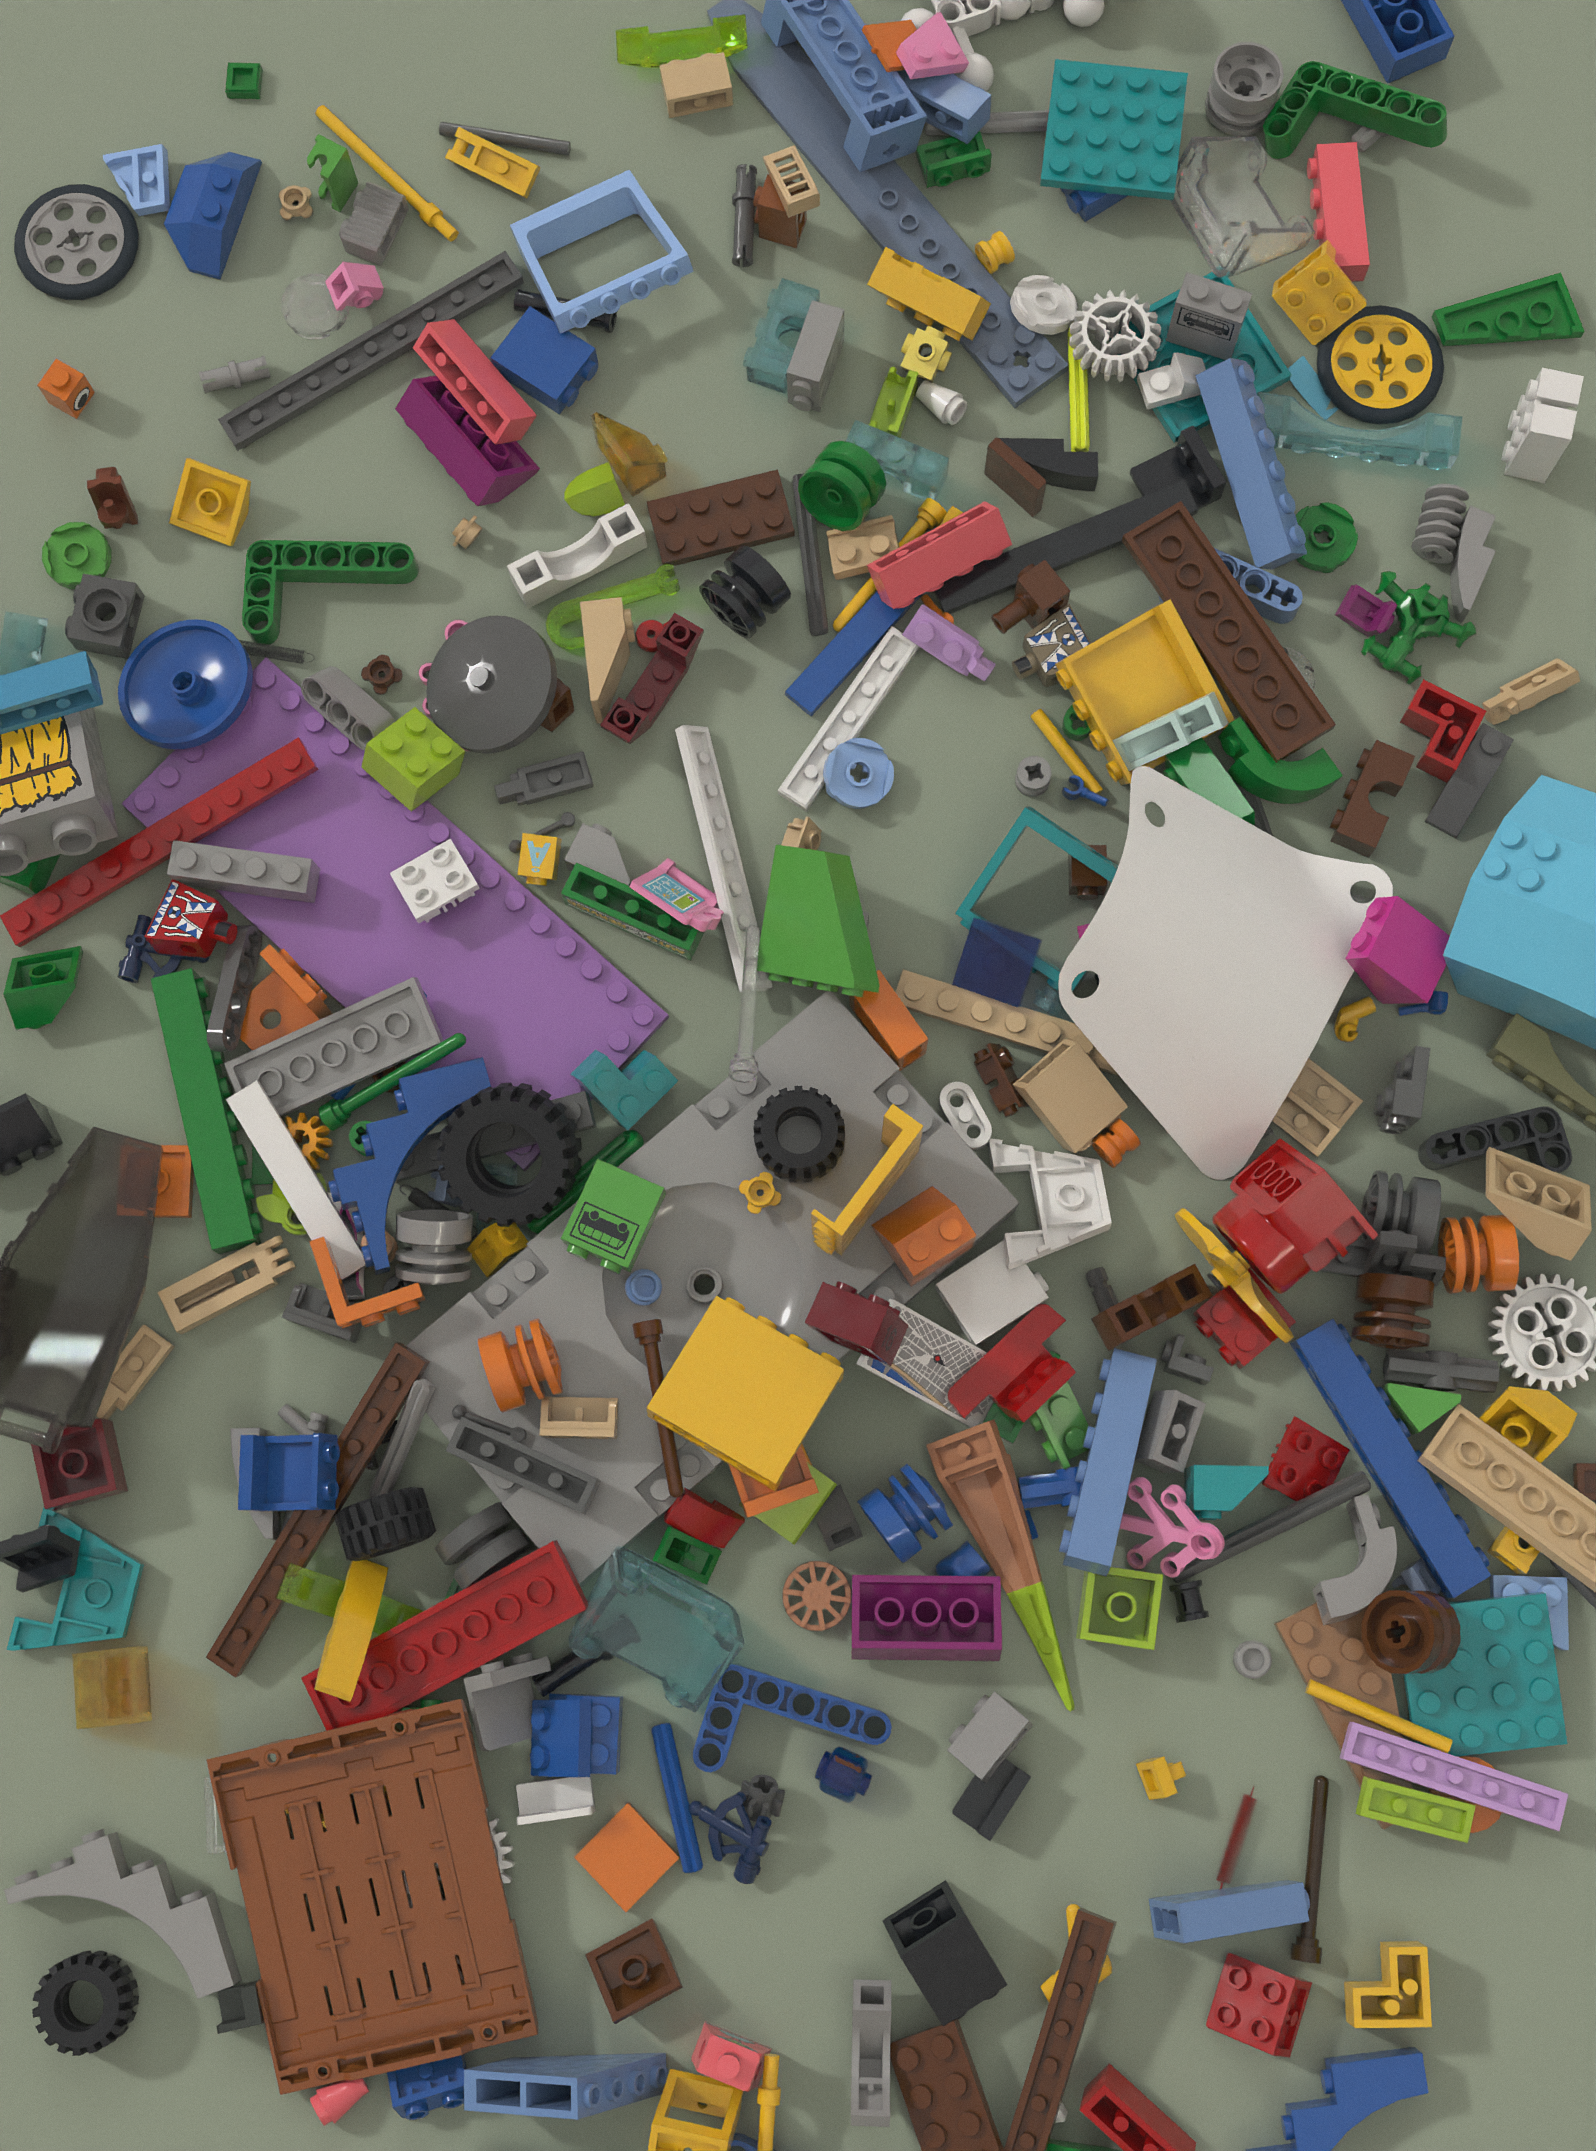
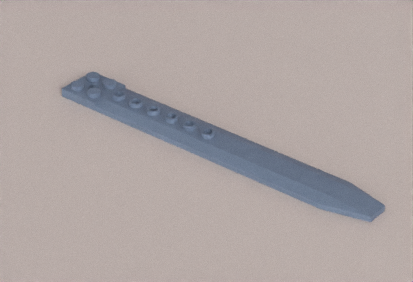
(887, 203)

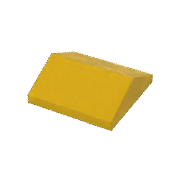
(211, 502)

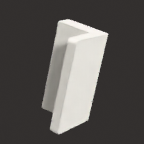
(555, 1799)

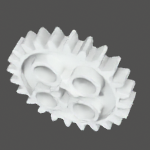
(1519, 1344)

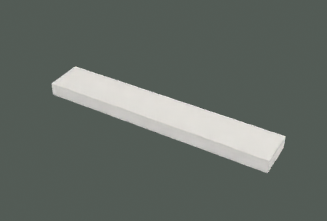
(849, 716)
(295, 1176)

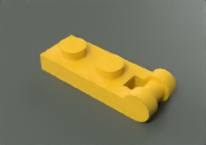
(493, 163)

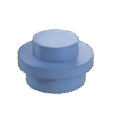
(643, 1287)

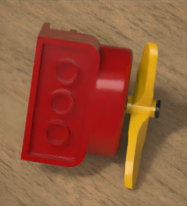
(1280, 1225)

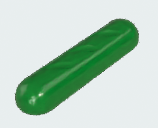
(613, 1153)

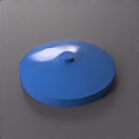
(185, 684)

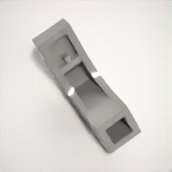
(1352, 1593)
(871, 2053)

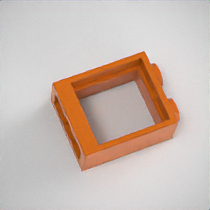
(890, 1023)

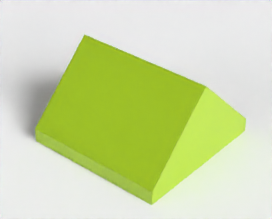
(793, 1518)

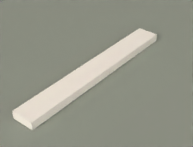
(719, 844)

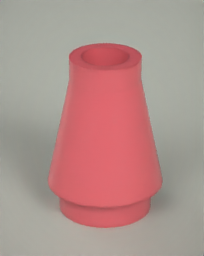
(337, 2098)

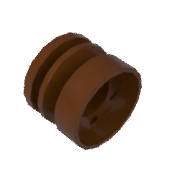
(1393, 1310)

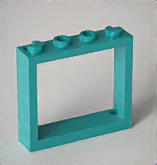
(1059, 837)

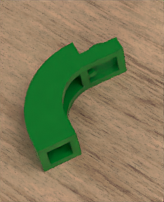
(1275, 781)

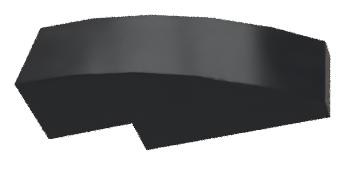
(1057, 467)

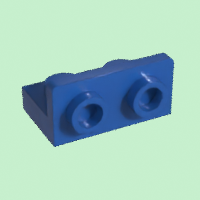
(427, 2087)

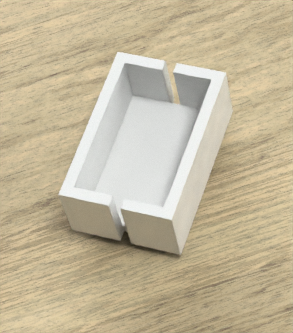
(1542, 425)

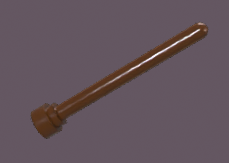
(649, 1336)

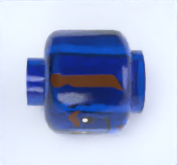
(843, 1774)

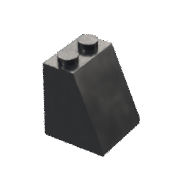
(944, 1953)

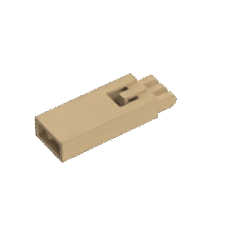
(216, 1289)

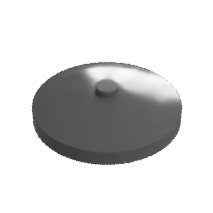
(491, 684)

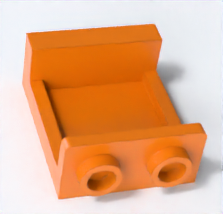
(758, 1498)

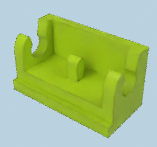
(894, 402)

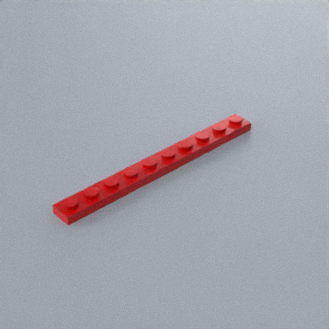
(155, 842)

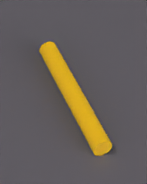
(1065, 751)

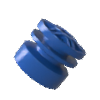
(905, 1513)

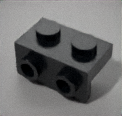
(40, 1556)

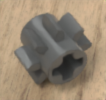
(762, 1797)

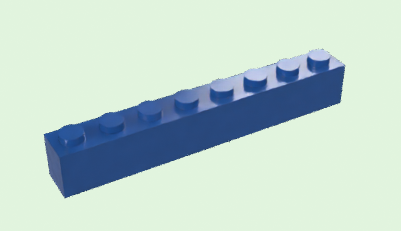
(1391, 1459)

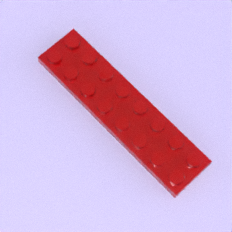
(457, 1637)

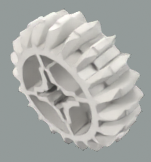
(1095, 321)

